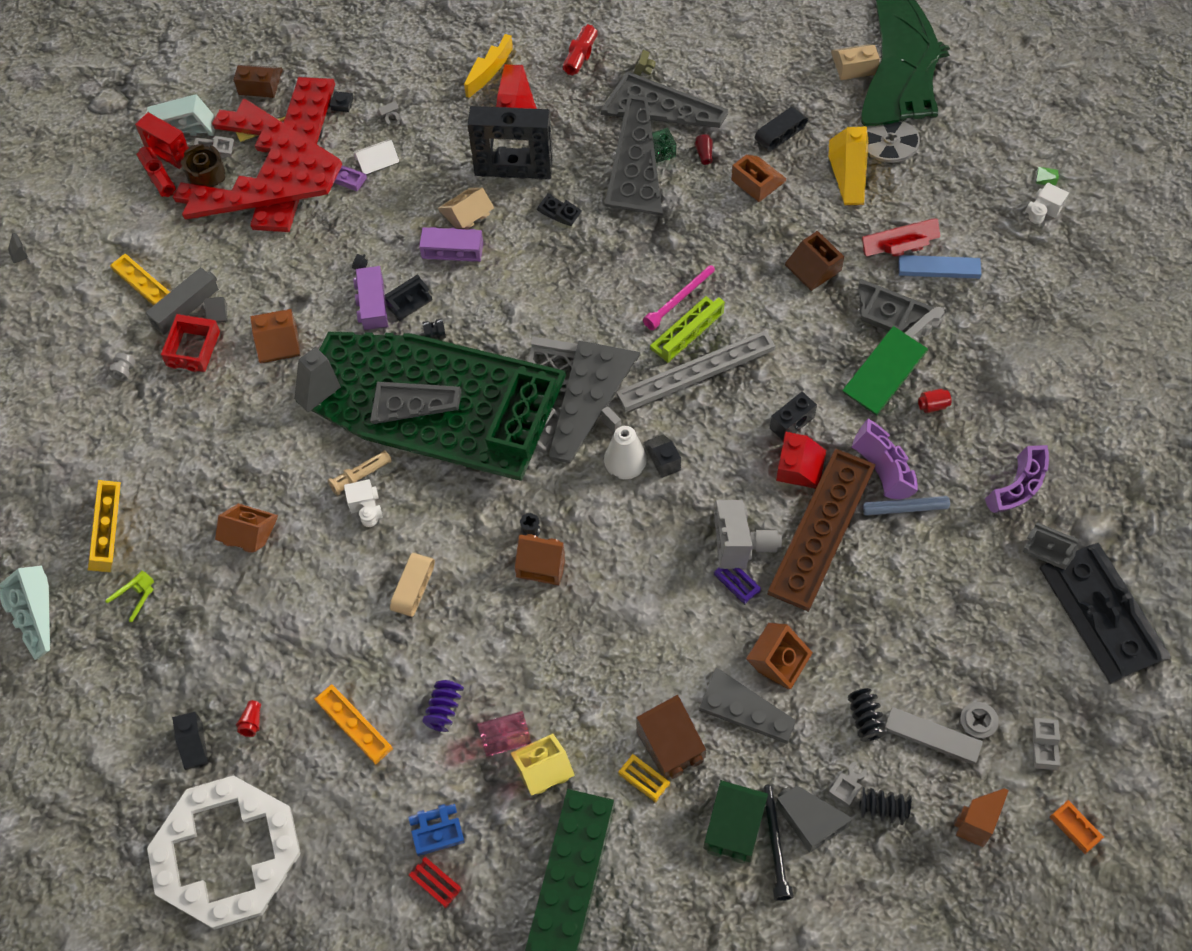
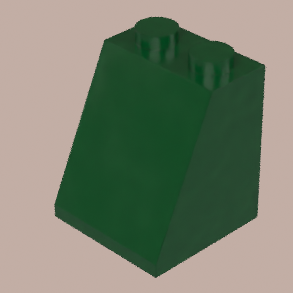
(735, 822)

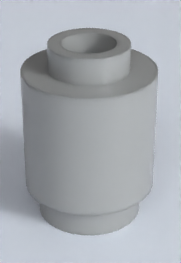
(765, 540)

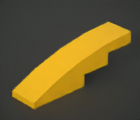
(485, 69)

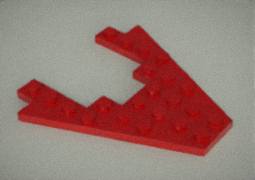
(291, 171)

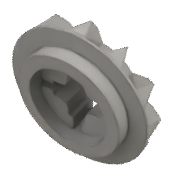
(978, 710)

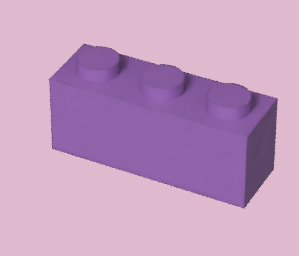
(451, 244)
(370, 298)

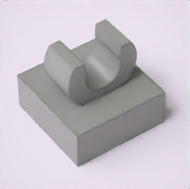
(388, 110)

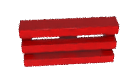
(420, 869)

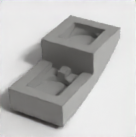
(222, 144)
(1045, 744)

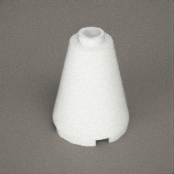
(625, 454)

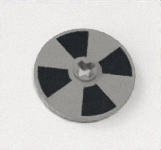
(892, 142)

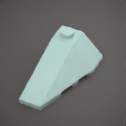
(27, 599)

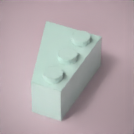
(186, 114)

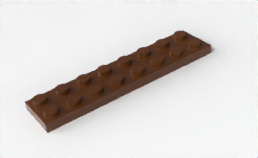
(821, 530)

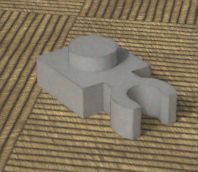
(846, 787)

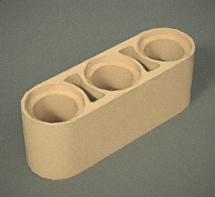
(412, 584)

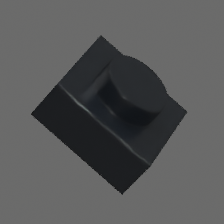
(341, 101)

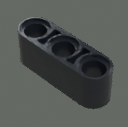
(781, 128)

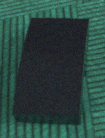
(561, 212)

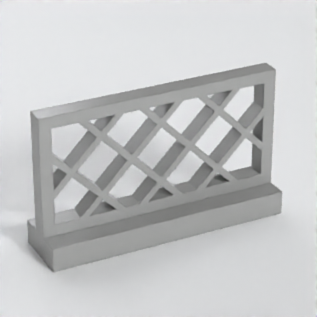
(557, 350)

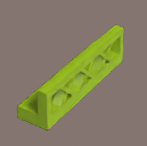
(689, 332)

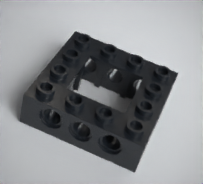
(512, 124)

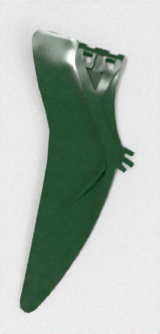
(905, 67)

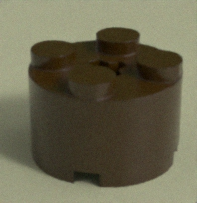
(203, 165)

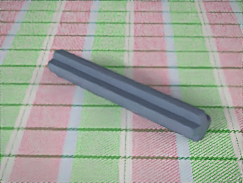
(906, 505)

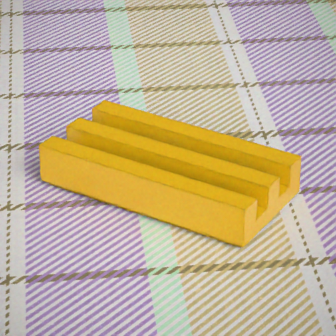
(659, 790)

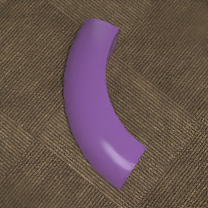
(890, 461)
(1029, 478)

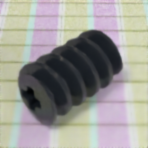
(865, 715)
(885, 806)

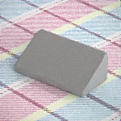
(548, 433)

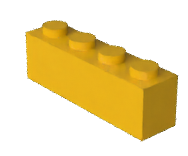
(104, 526)

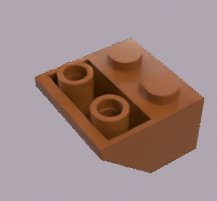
(756, 177)
(540, 559)

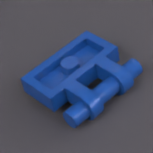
(439, 835)

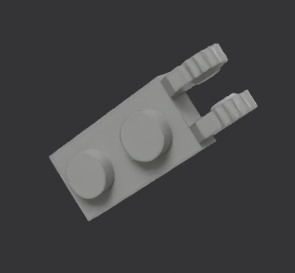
(926, 323)

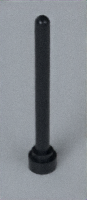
(782, 889)

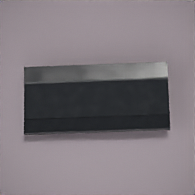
(1105, 614)

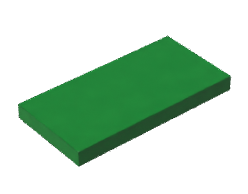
(885, 370)

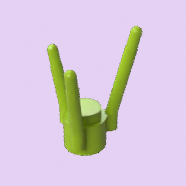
(140, 583)

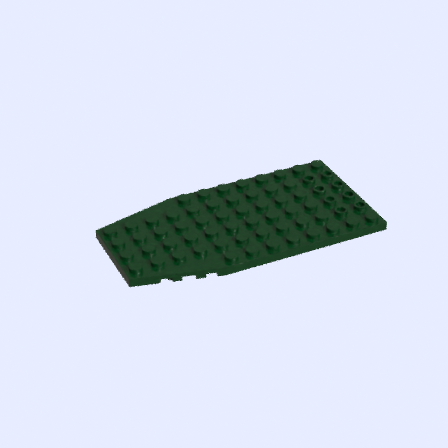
(499, 406)

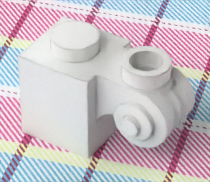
(1048, 201)
(361, 499)

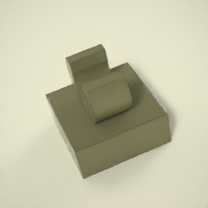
(644, 64)

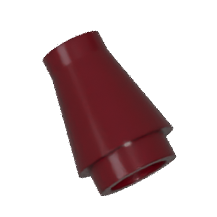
(704, 146)

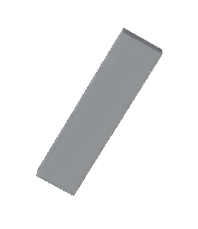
(933, 736)

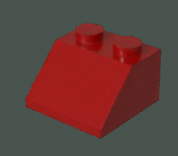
(800, 461)

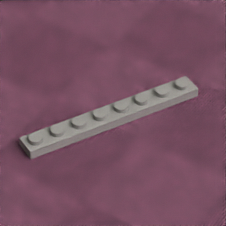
(695, 371)

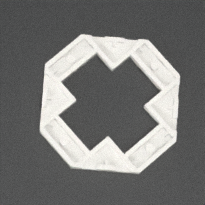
(181, 826)

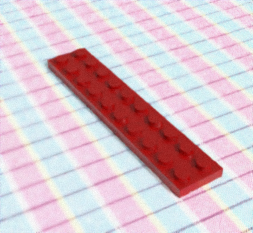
(305, 116)

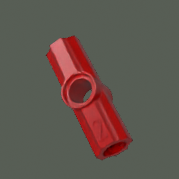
(580, 49)
(156, 171)

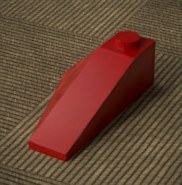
(514, 88)

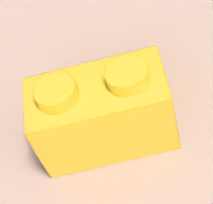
(542, 764)

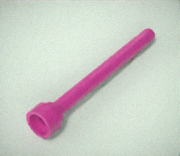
(653, 320)

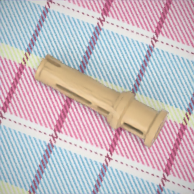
(359, 472)

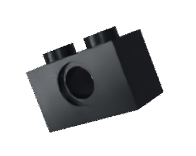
(793, 415)

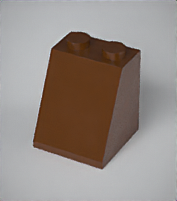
(670, 738)

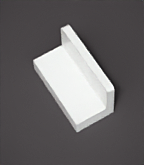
(376, 156)

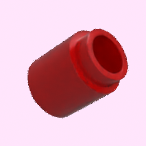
(934, 400)

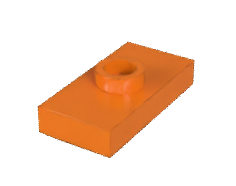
(1076, 827)

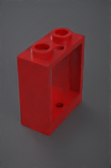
(163, 138)
(190, 325)

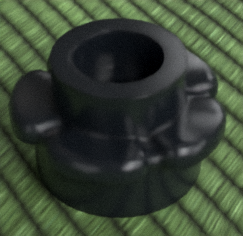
(359, 262)

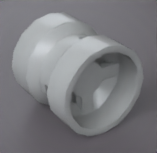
(121, 366)

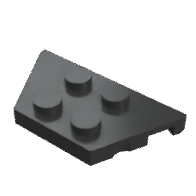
(889, 309)

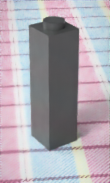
(182, 299)

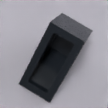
(664, 455)
(190, 740)

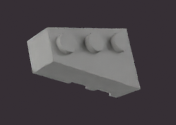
(732, 534)

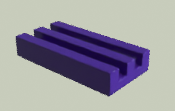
(749, 594)

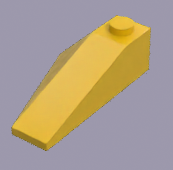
(849, 162)

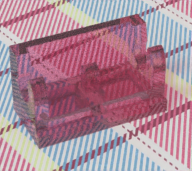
(504, 733)

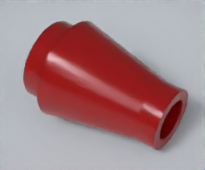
(249, 721)

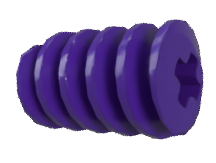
(440, 705)

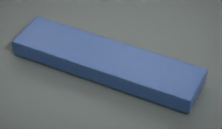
(939, 266)

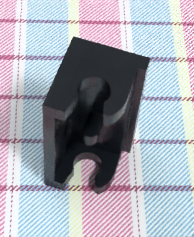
(408, 297)

